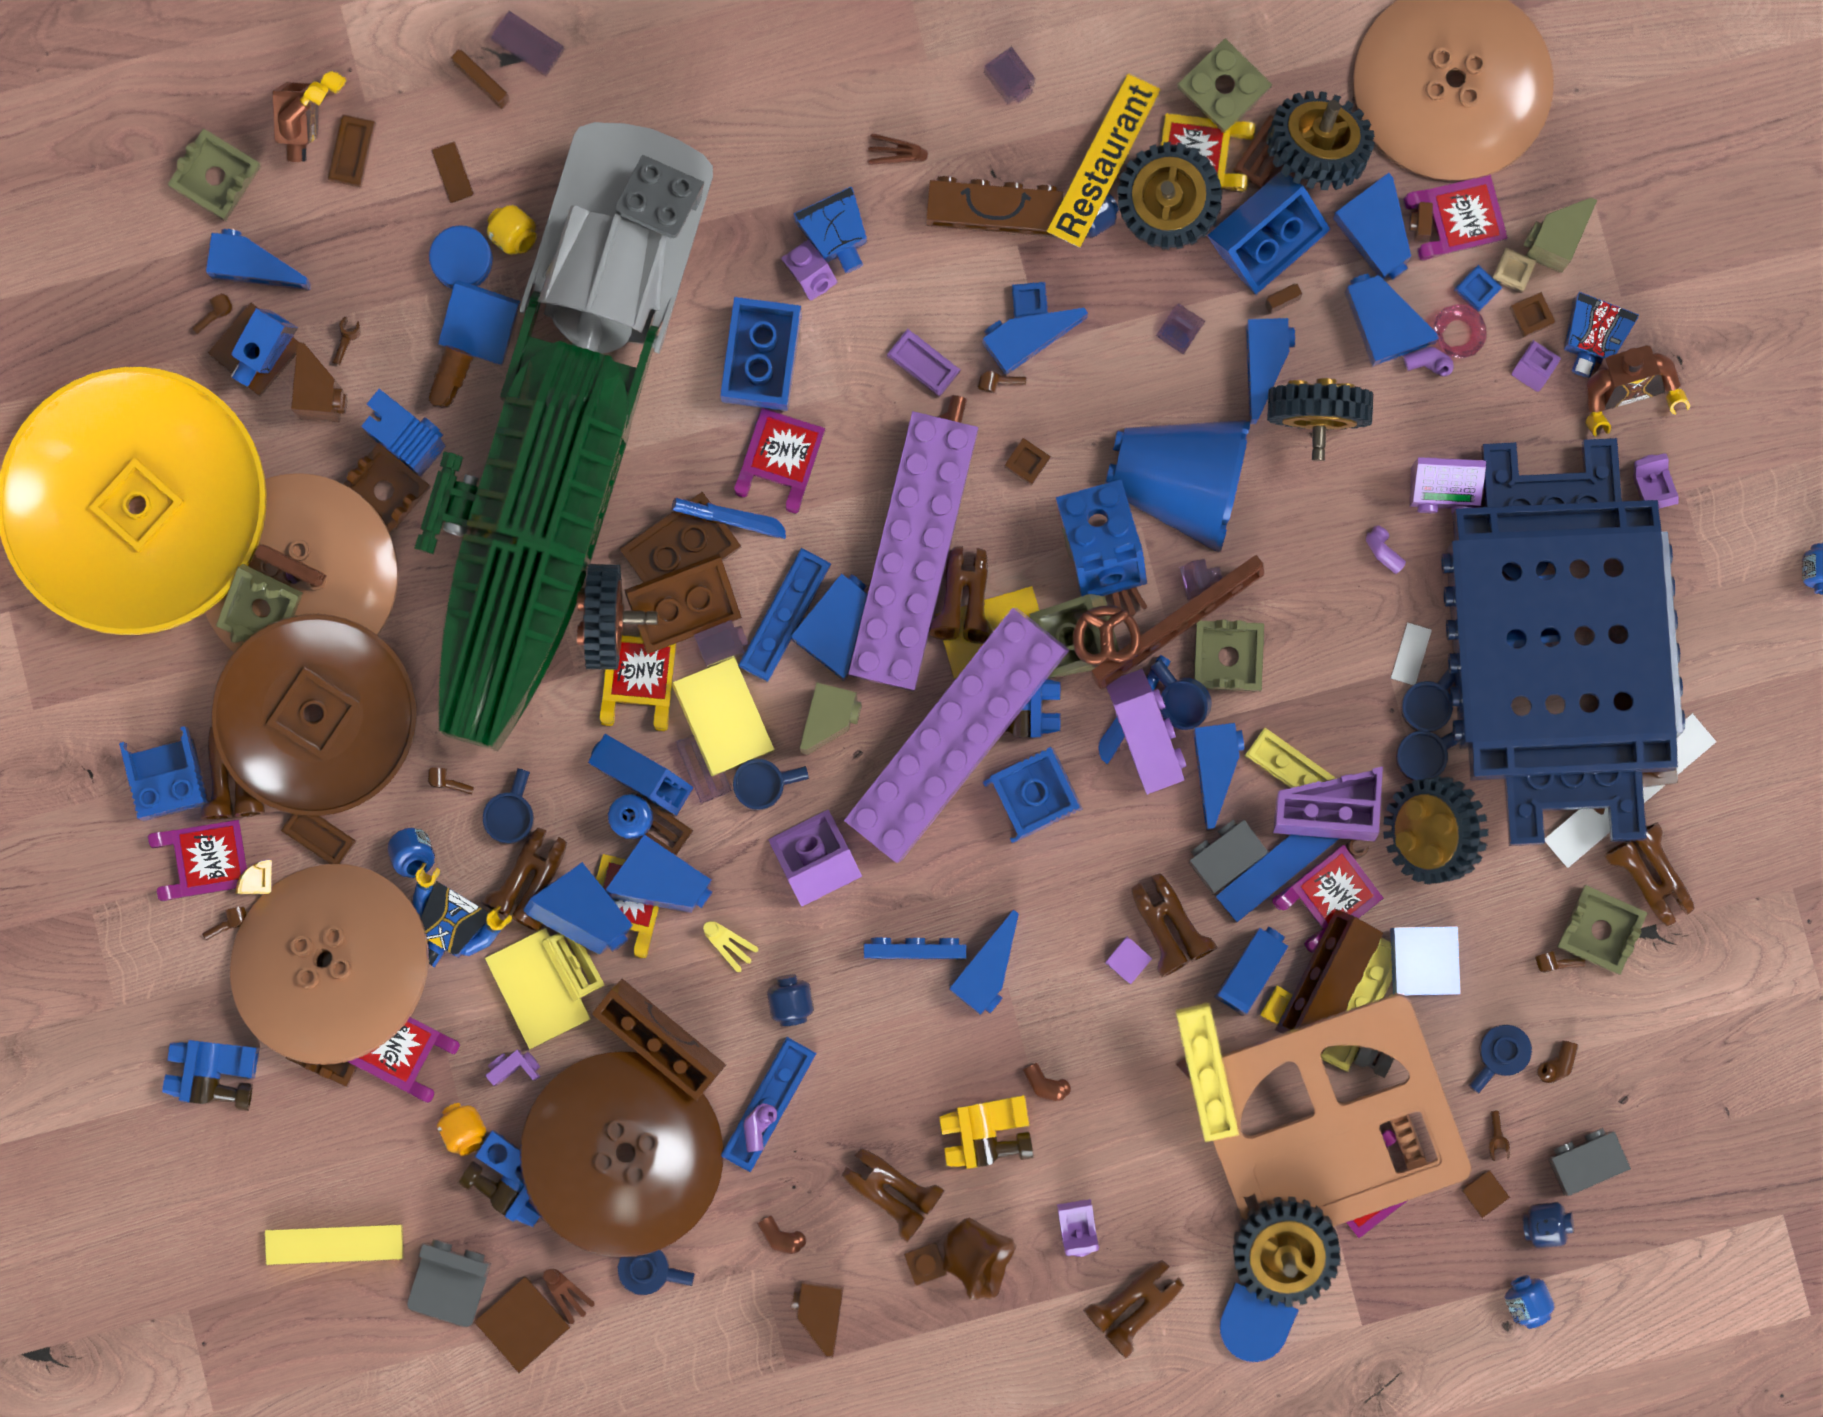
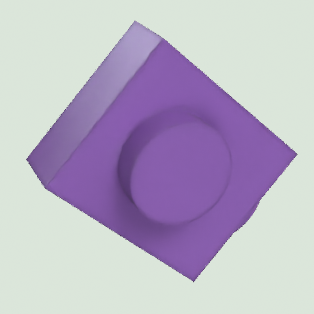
(810, 269)
(1654, 480)
(504, 1066)
(1078, 1228)

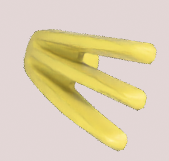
(720, 936)

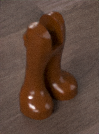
(948, 622)
(220, 804)
(1627, 856)
(527, 861)
(1172, 956)
(872, 1188)
(1154, 1302)

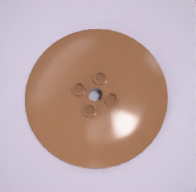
(1447, 129)
(335, 534)
(365, 989)

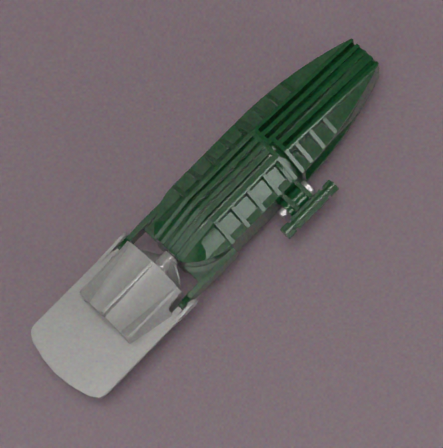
(557, 433)

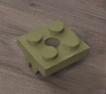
(1221, 108)
(214, 152)
(248, 585)
(1245, 639)
(1624, 923)

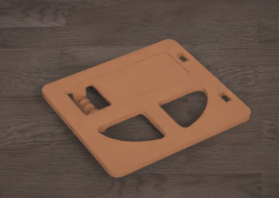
(1339, 1151)

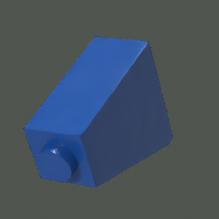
(1377, 228)
(1386, 320)
(834, 625)
(640, 774)
(659, 879)
(581, 911)
(1252, 970)

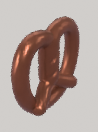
(1106, 635)

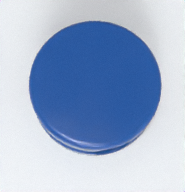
(460, 255)

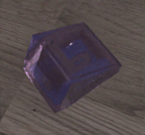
(1180, 328)

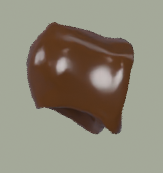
(977, 1258)

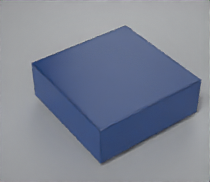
(1478, 288)
(1029, 299)

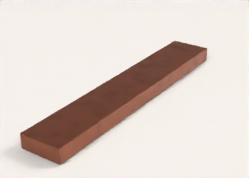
(1182, 619)

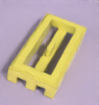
(569, 967)

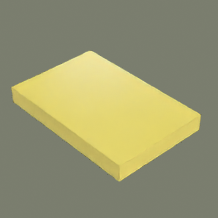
(723, 716)
(535, 990)

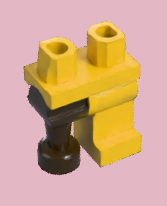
(978, 1132)

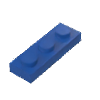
(914, 949)

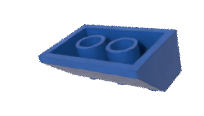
(1269, 232)

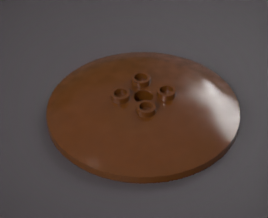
(325, 762)
(574, 1166)

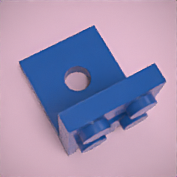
(1108, 555)

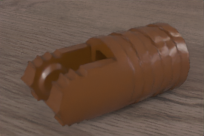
(449, 376)

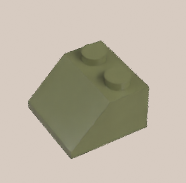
(1559, 234)
(1061, 622)
(829, 716)

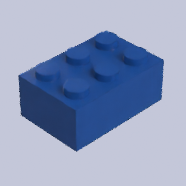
(761, 353)

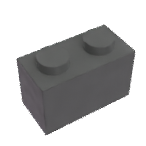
(1227, 856)
(1588, 1162)

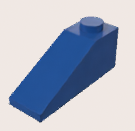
(242, 260)
(1024, 337)
(1267, 349)
(1217, 757)
(986, 972)

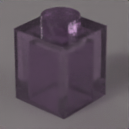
(1010, 76)
(721, 643)

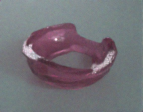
(1475, 321)

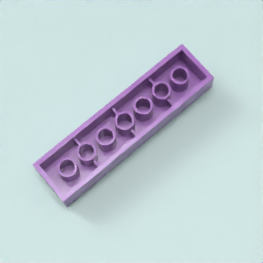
(913, 551)
(956, 735)

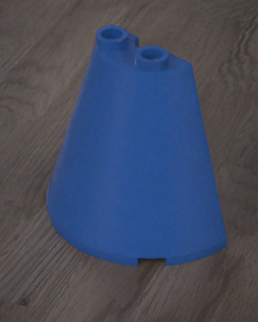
(1183, 474)

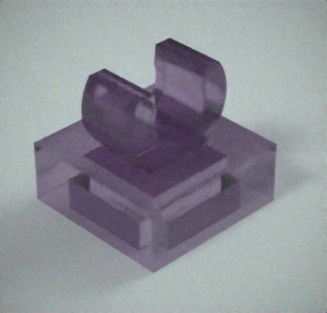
(1198, 578)

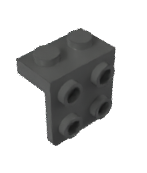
(659, 197)
(448, 1283)

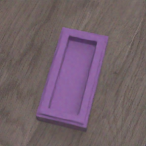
(923, 362)

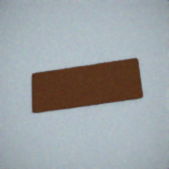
(452, 172)

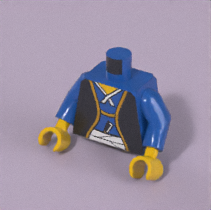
(452, 920)

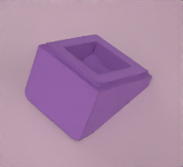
(1536, 366)
(1128, 960)

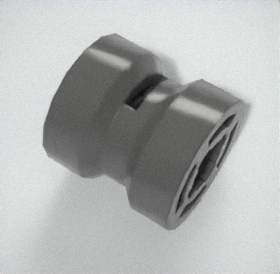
(1366, 1056)

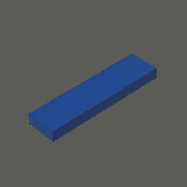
(784, 615)
(1271, 873)
(775, 1090)

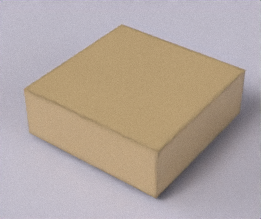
(1514, 270)

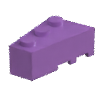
(1146, 731)
(1332, 808)

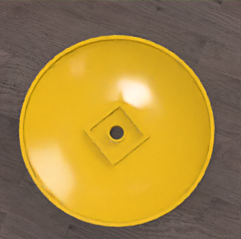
(72, 487)

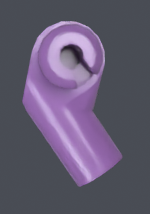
(1430, 358)
(1382, 552)
(756, 1123)

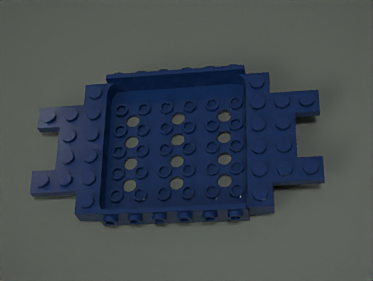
(1573, 755)

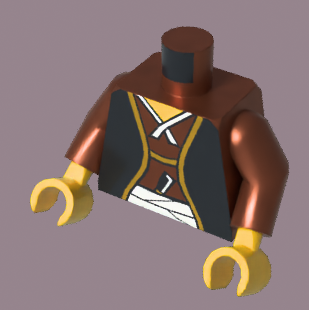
(298, 112)
(1628, 379)

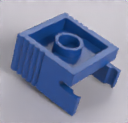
(402, 434)
(165, 778)
(1035, 793)

